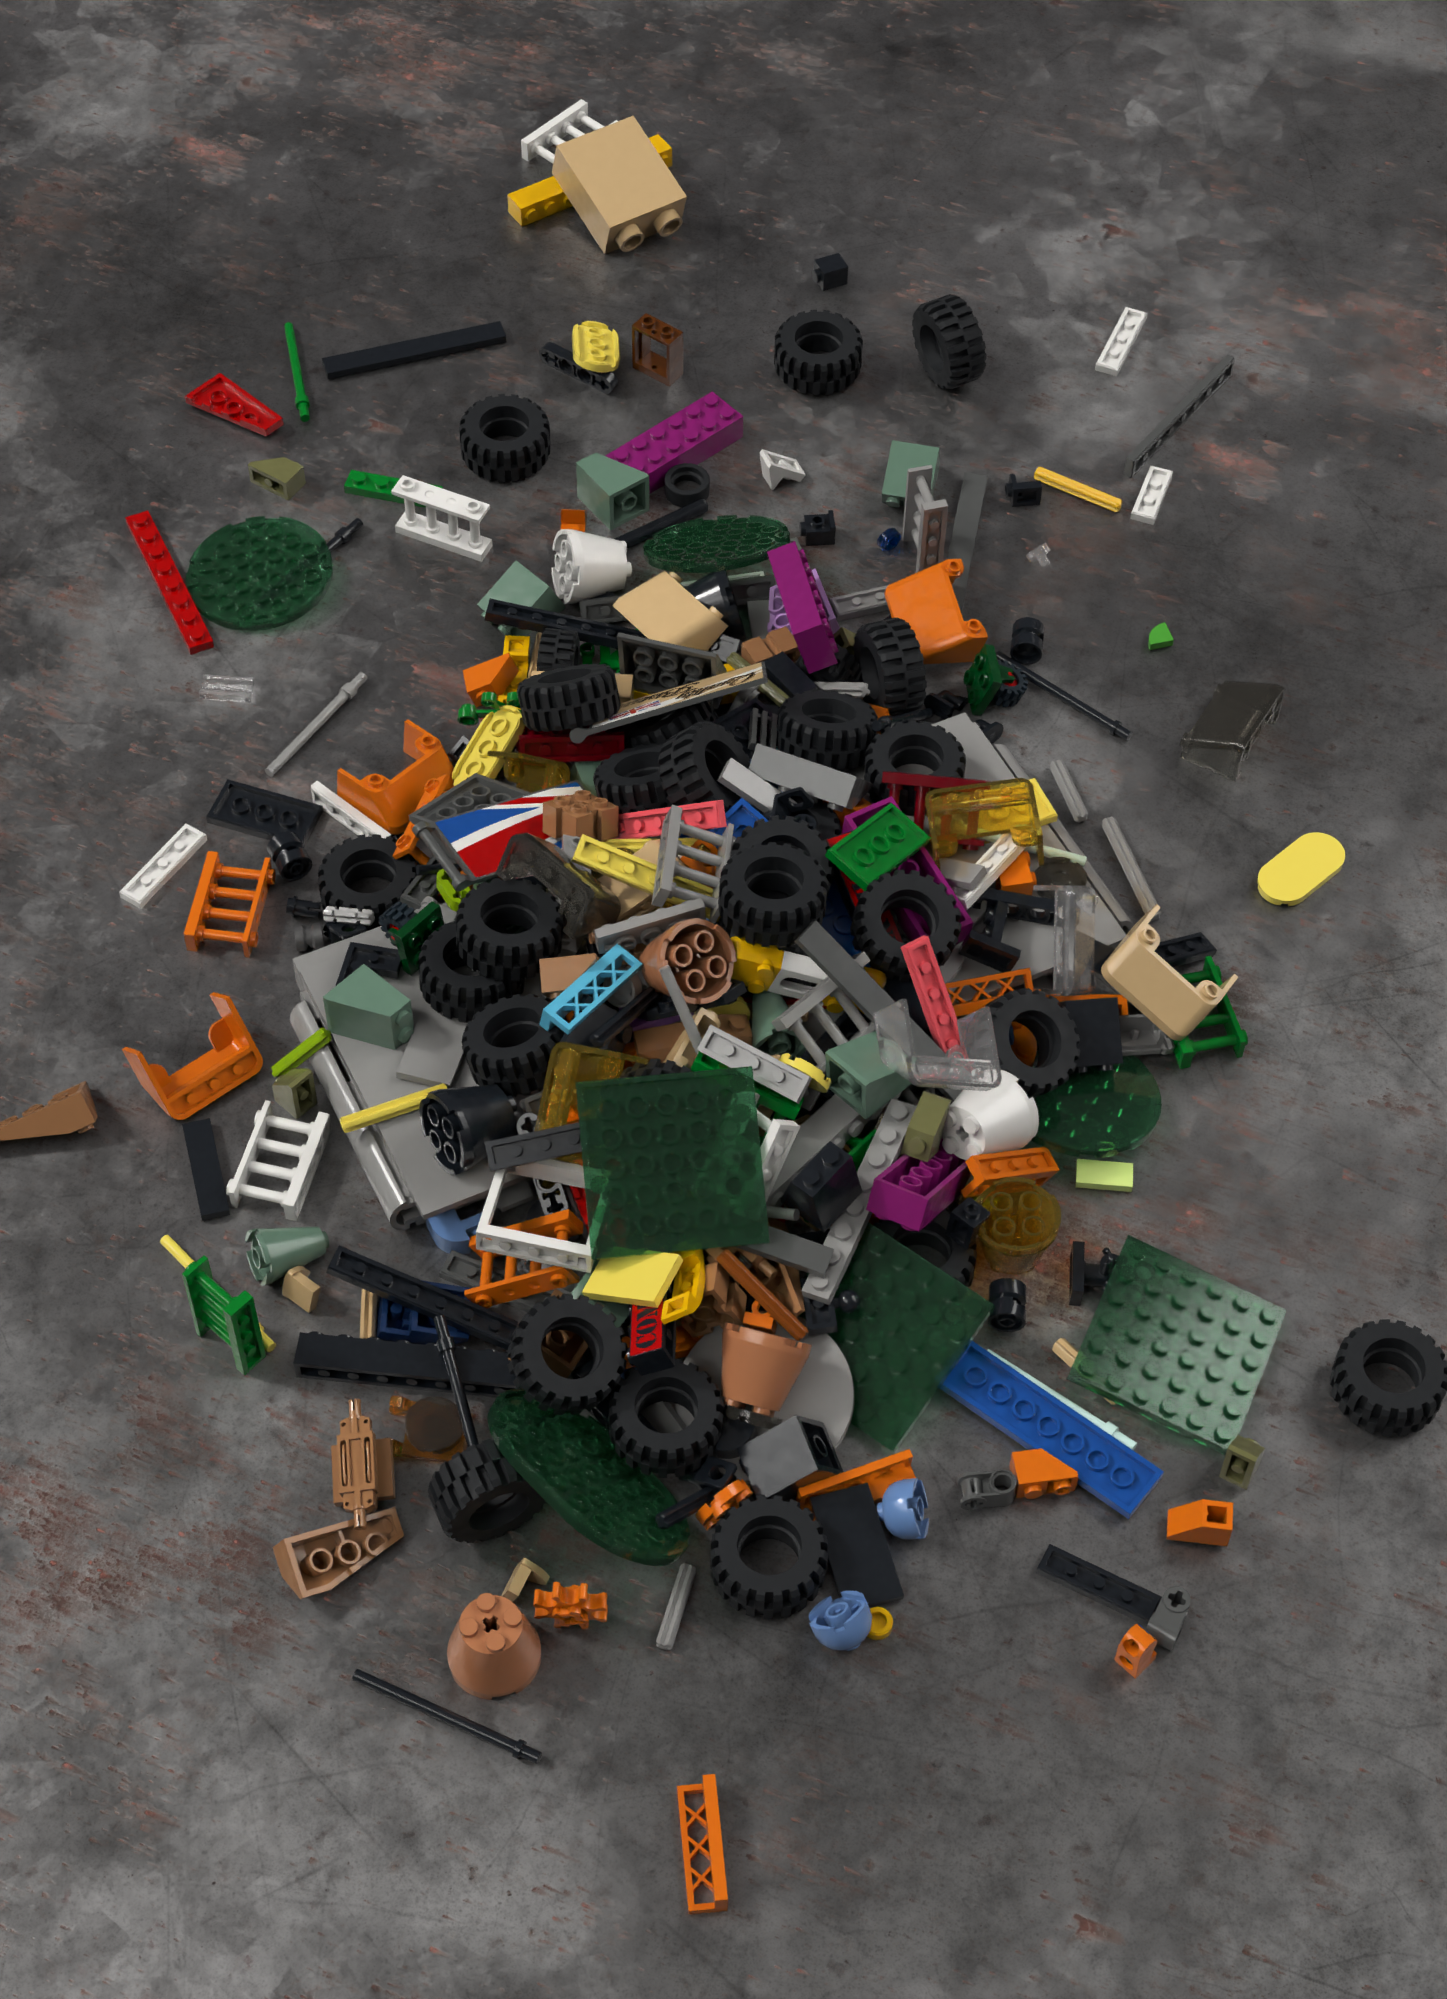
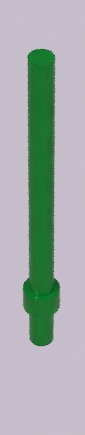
(301, 400)

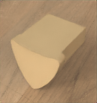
(300, 1288)
(524, 1571)

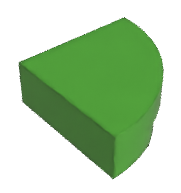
(1160, 637)

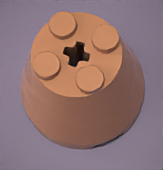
(698, 956)
(759, 1368)
(493, 1648)

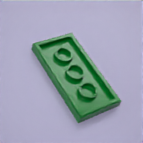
(877, 846)

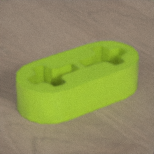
(448, 891)

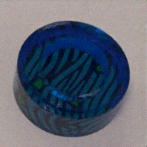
(889, 539)

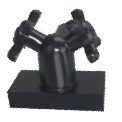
(1087, 1274)

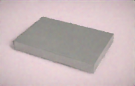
(433, 1050)

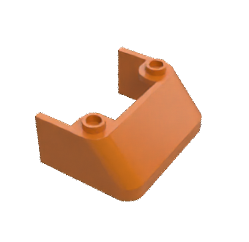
(393, 800)
(207, 1077)

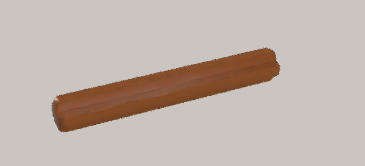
(762, 1295)

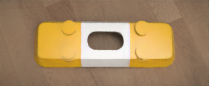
(767, 967)

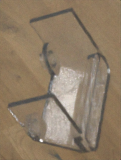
(1073, 939)
(965, 1067)

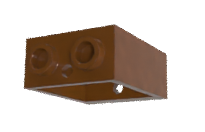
(644, 359)

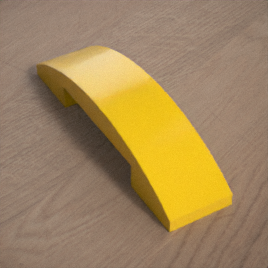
(519, 650)
(687, 1287)

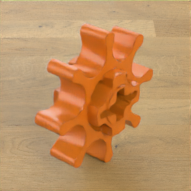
(570, 1605)

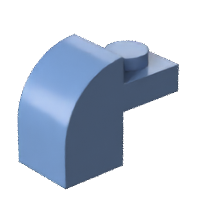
(451, 1233)

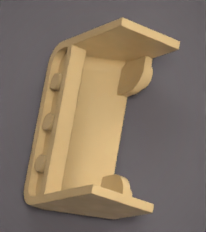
(1156, 986)

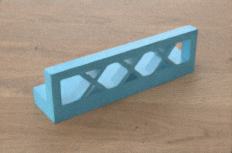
(588, 984)

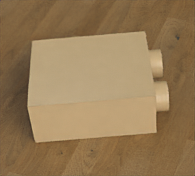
(619, 185)

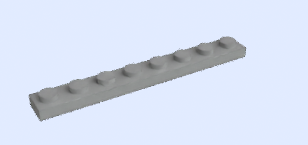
(850, 1225)

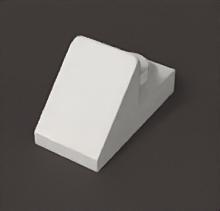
(778, 466)

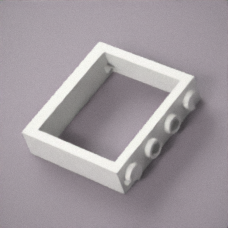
(528, 1245)

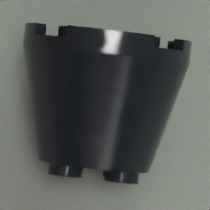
(716, 591)
(463, 1121)

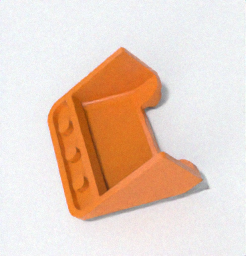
(932, 611)

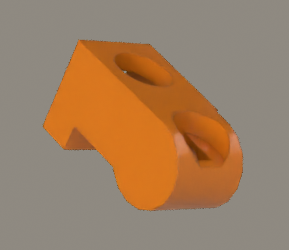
(1138, 1648)

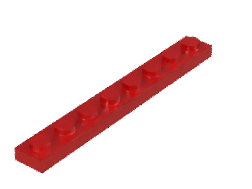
(169, 582)

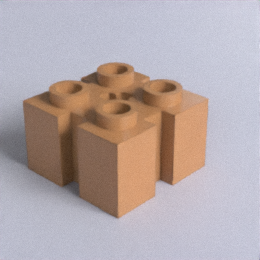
(776, 641)
(580, 815)
(720, 1303)

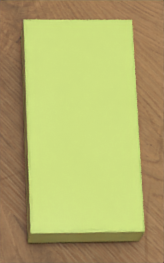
(1104, 1175)

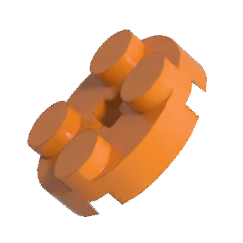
(724, 1500)

